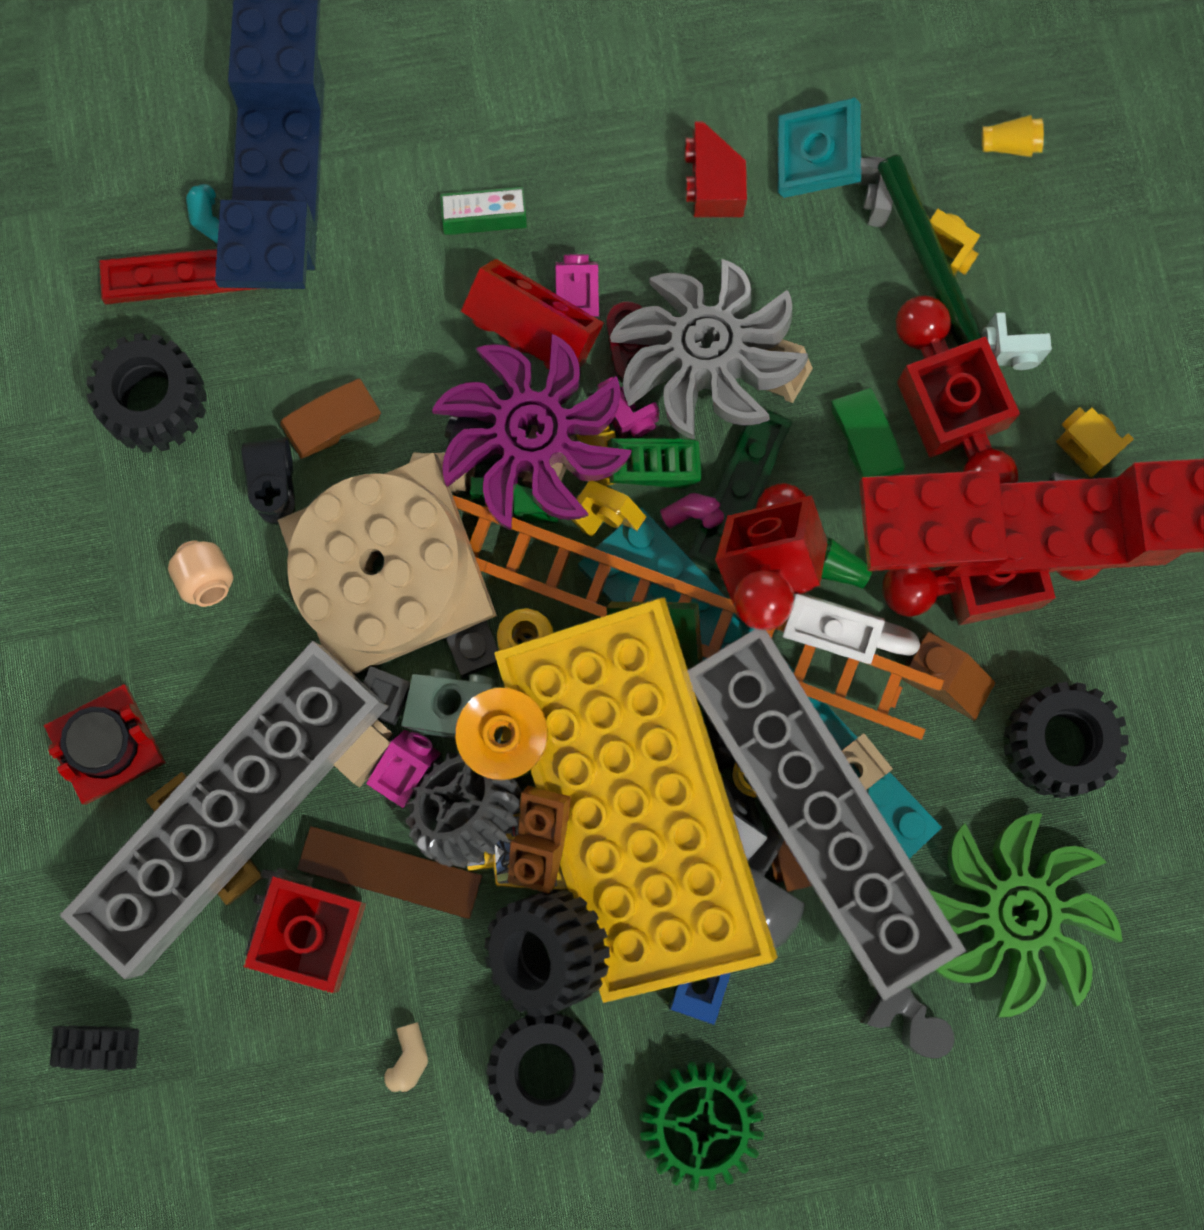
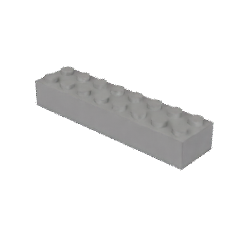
(223, 812)
(824, 814)

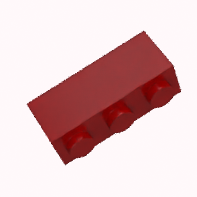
(528, 313)

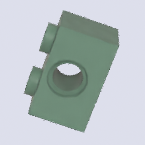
(432, 701)

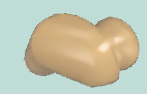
(411, 1062)

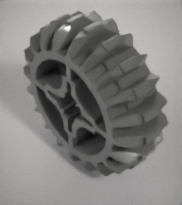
(461, 812)

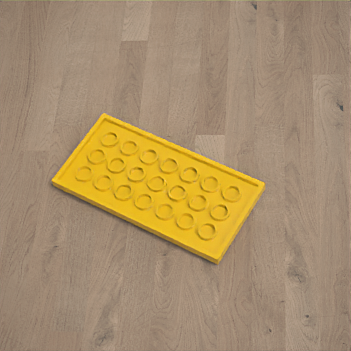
(647, 805)

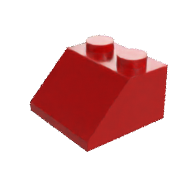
(305, 935)

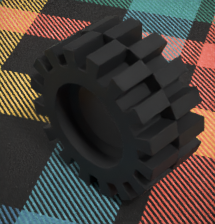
(94, 1047)

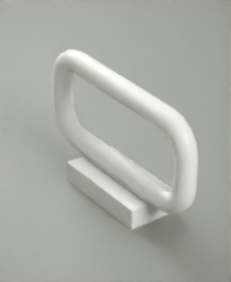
(846, 630)

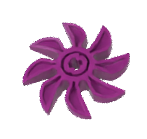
(510, 440)

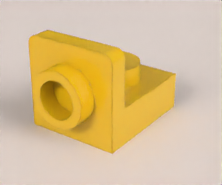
(607, 506)

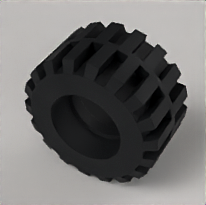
(123, 370)
(1095, 722)
(521, 961)
(539, 1113)

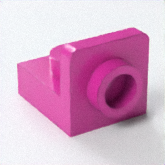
(578, 282)
(629, 423)
(403, 767)

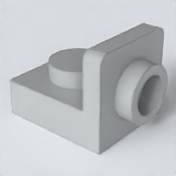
(877, 196)

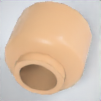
(200, 573)

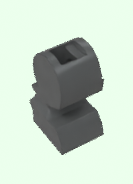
(920, 1033)

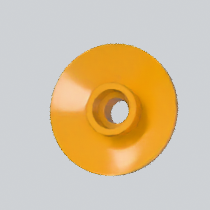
(482, 719)

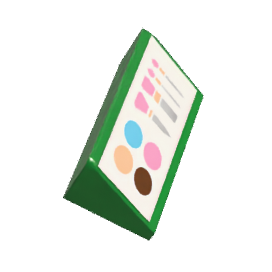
(483, 211)

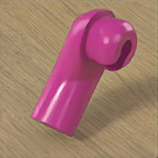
(693, 506)

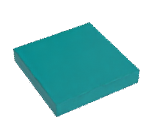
(819, 148)

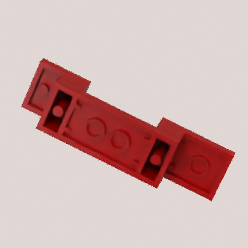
(1032, 527)

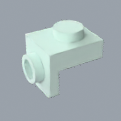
(1017, 350)

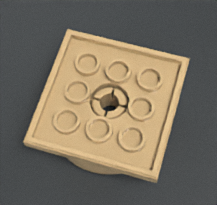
(428, 573)

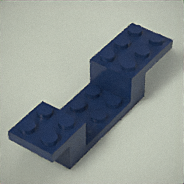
(279, 92)

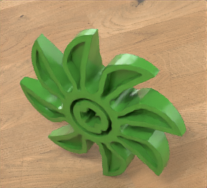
(1043, 915)

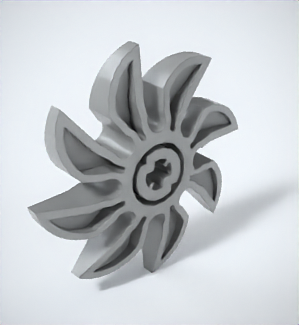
(683, 350)

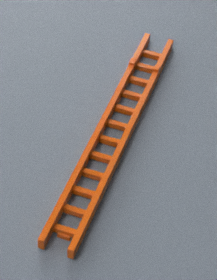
(688, 592)

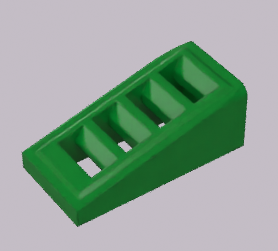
(681, 462)

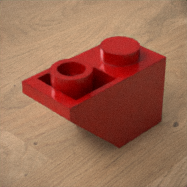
(718, 175)

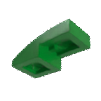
(868, 434)
(524, 506)

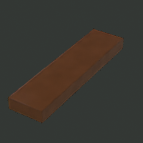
(390, 872)

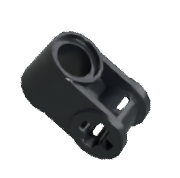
(270, 472)

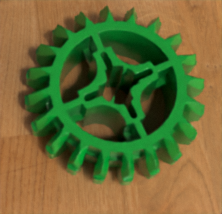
(695, 1166)

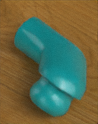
(200, 213)

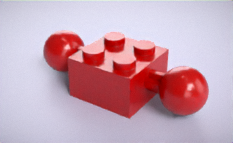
(954, 393)
(772, 555)
(973, 597)

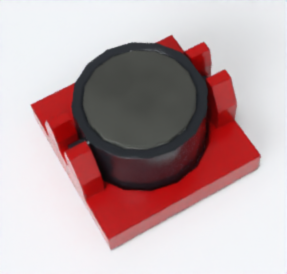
(103, 744)

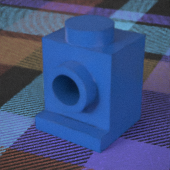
(700, 1006)

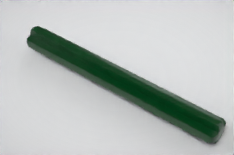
(928, 248)

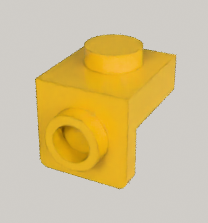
(956, 240)

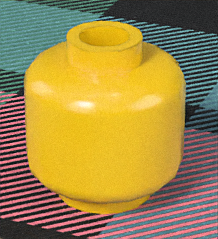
(520, 624)

